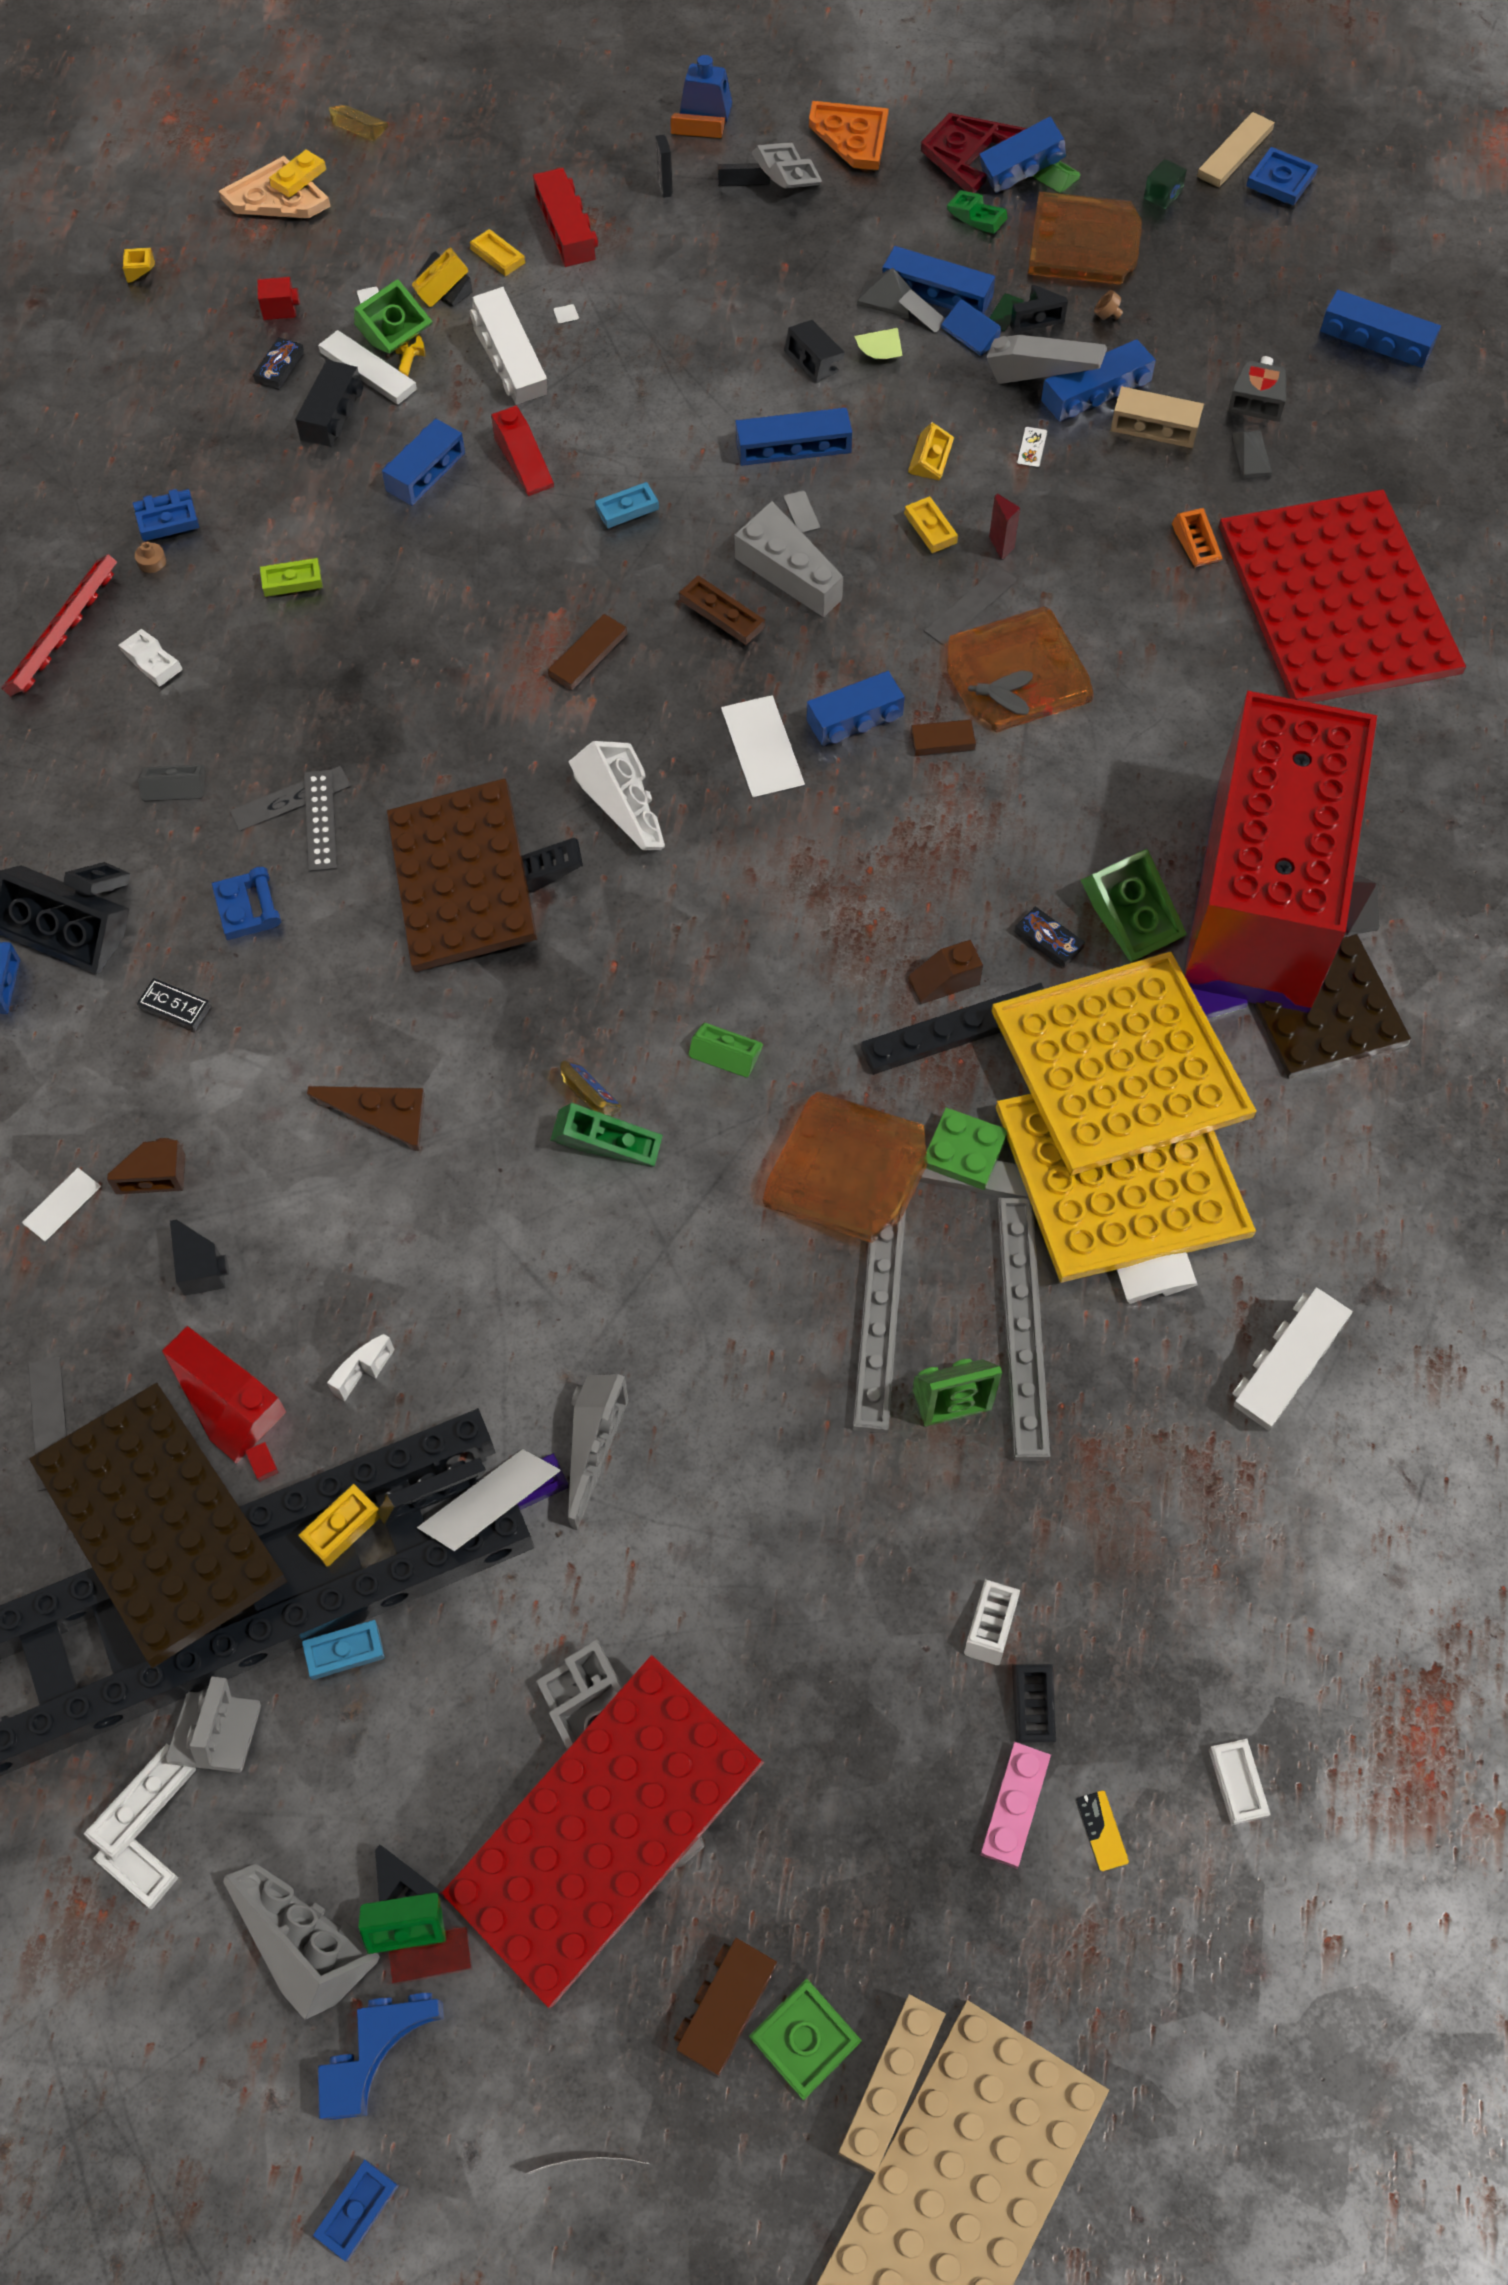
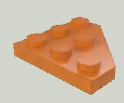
(851, 131)

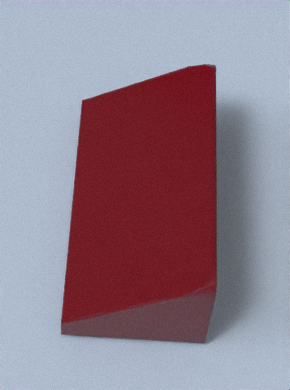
(1004, 525)

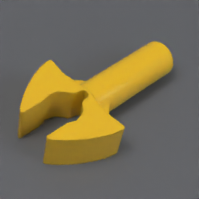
(415, 349)

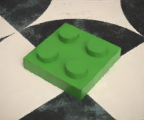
(965, 1148)

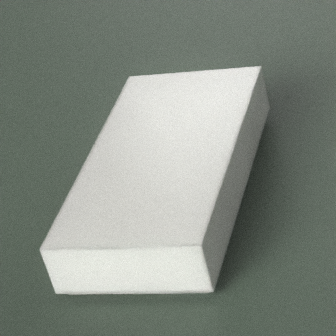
(1239, 1782)
(139, 1873)

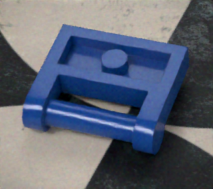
(236, 908)

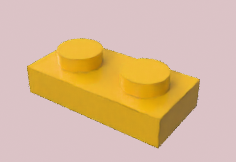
(297, 173)
(931, 524)

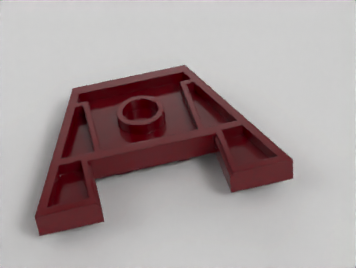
(959, 142)

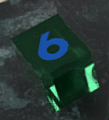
(1165, 183)

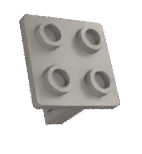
(214, 1729)

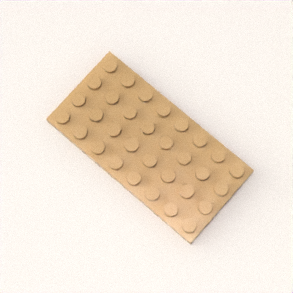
(970, 2164)

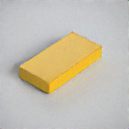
(497, 252)

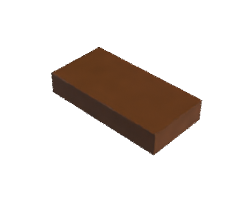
(943, 737)

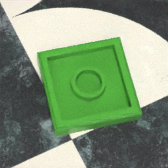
(805, 2039)

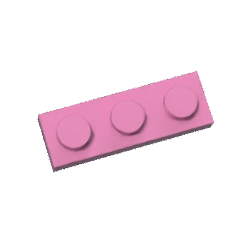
(1015, 1805)

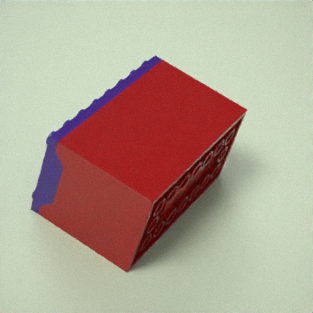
(1281, 851)

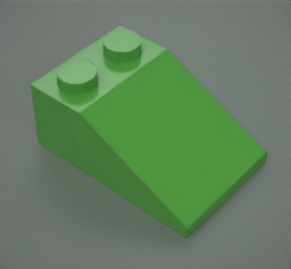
(1134, 905)
(956, 1391)

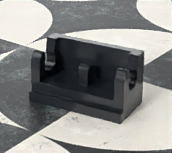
(813, 350)

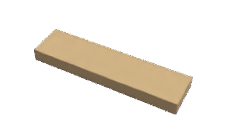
(1235, 149)

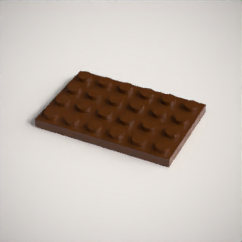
(461, 875)

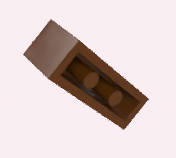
(725, 2006)

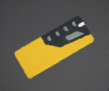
(1102, 1830)

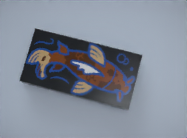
(278, 363)
(1049, 937)

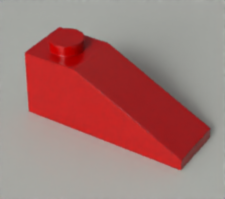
(521, 450)

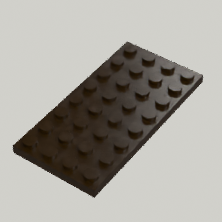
(156, 1524)

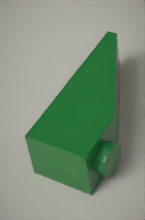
(605, 1135)

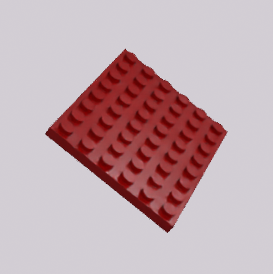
(1340, 597)

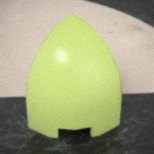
(880, 344)

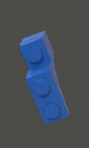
(346, 2082)

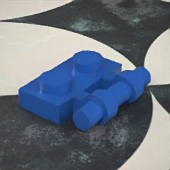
(165, 514)

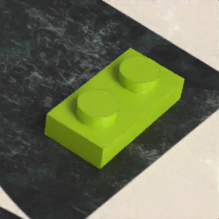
(291, 577)

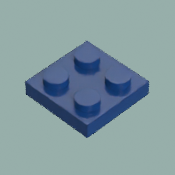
(1282, 176)

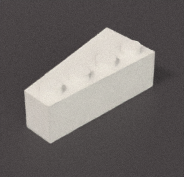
(508, 346)
(1292, 1357)

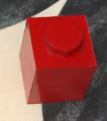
(277, 298)

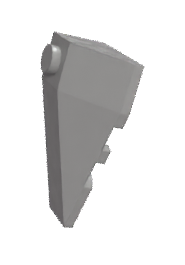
(1037, 357)
(596, 1418)
(303, 1949)

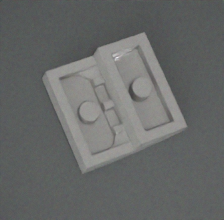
(785, 166)

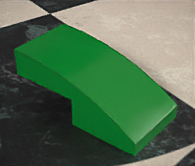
(971, 209)

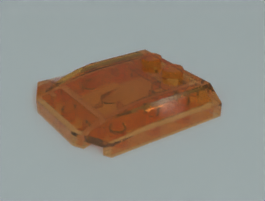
(1084, 238)
(1014, 644)
(848, 1167)

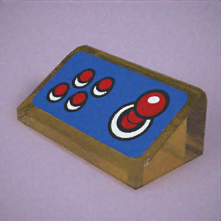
(588, 1089)

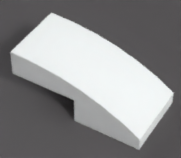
(150, 658)
(1156, 1276)
(367, 1359)

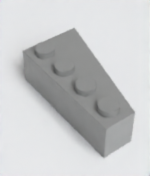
(788, 559)

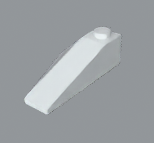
(614, 781)

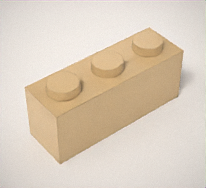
(1156, 417)

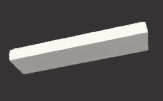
(371, 368)

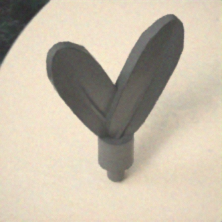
(1002, 690)

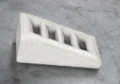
(985, 1644)

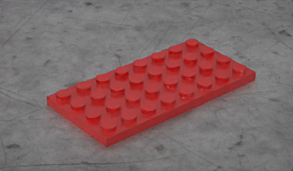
(601, 1830)

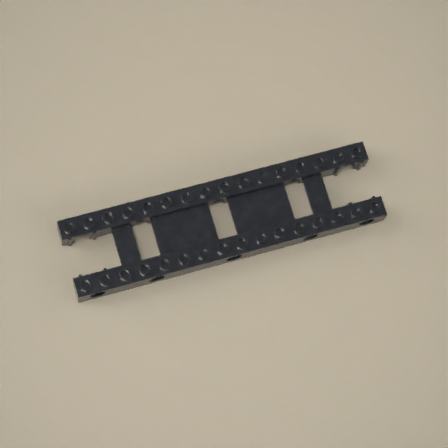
(305, 1607)

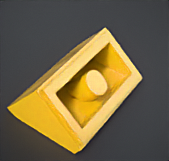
(439, 277)
(931, 452)
(340, 1525)

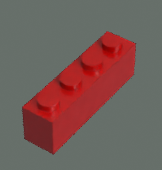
(565, 217)

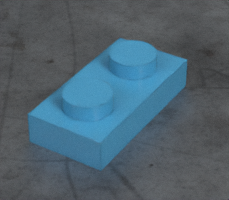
(627, 505)
(343, 1649)

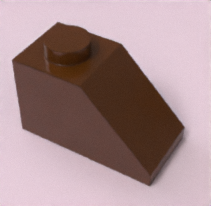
(947, 972)
(150, 1169)

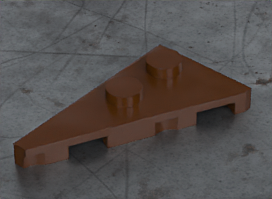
(388, 1110)

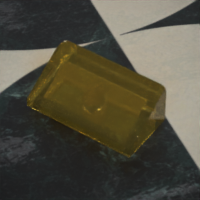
(357, 122)

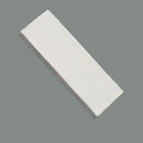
(137, 1804)

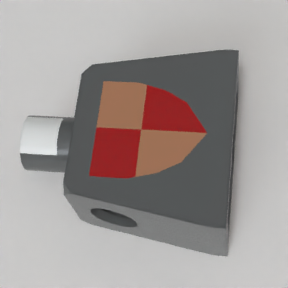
(1260, 390)

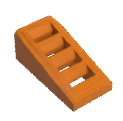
(1198, 519)

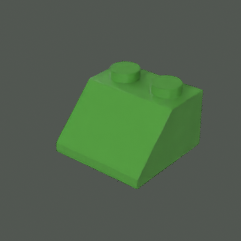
(390, 317)

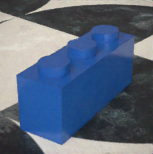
(1023, 155)
(423, 461)
(855, 708)

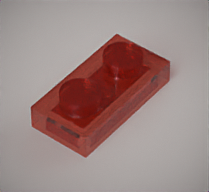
(432, 1959)

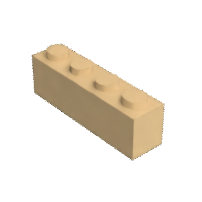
(891, 2084)

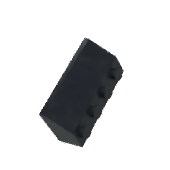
(58, 920)

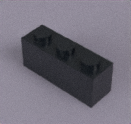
(329, 403)

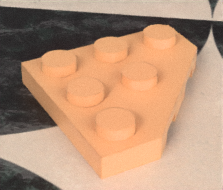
(256, 197)

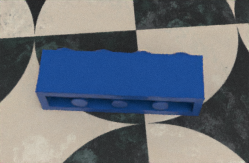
(941, 281)
(1380, 328)
(1075, 392)
(793, 436)

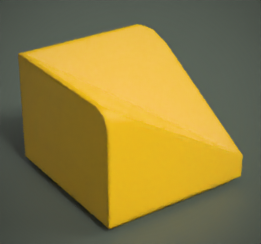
(137, 263)

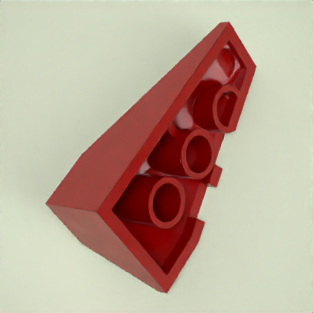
(225, 1397)

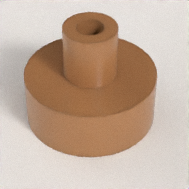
(1108, 306)
(150, 557)

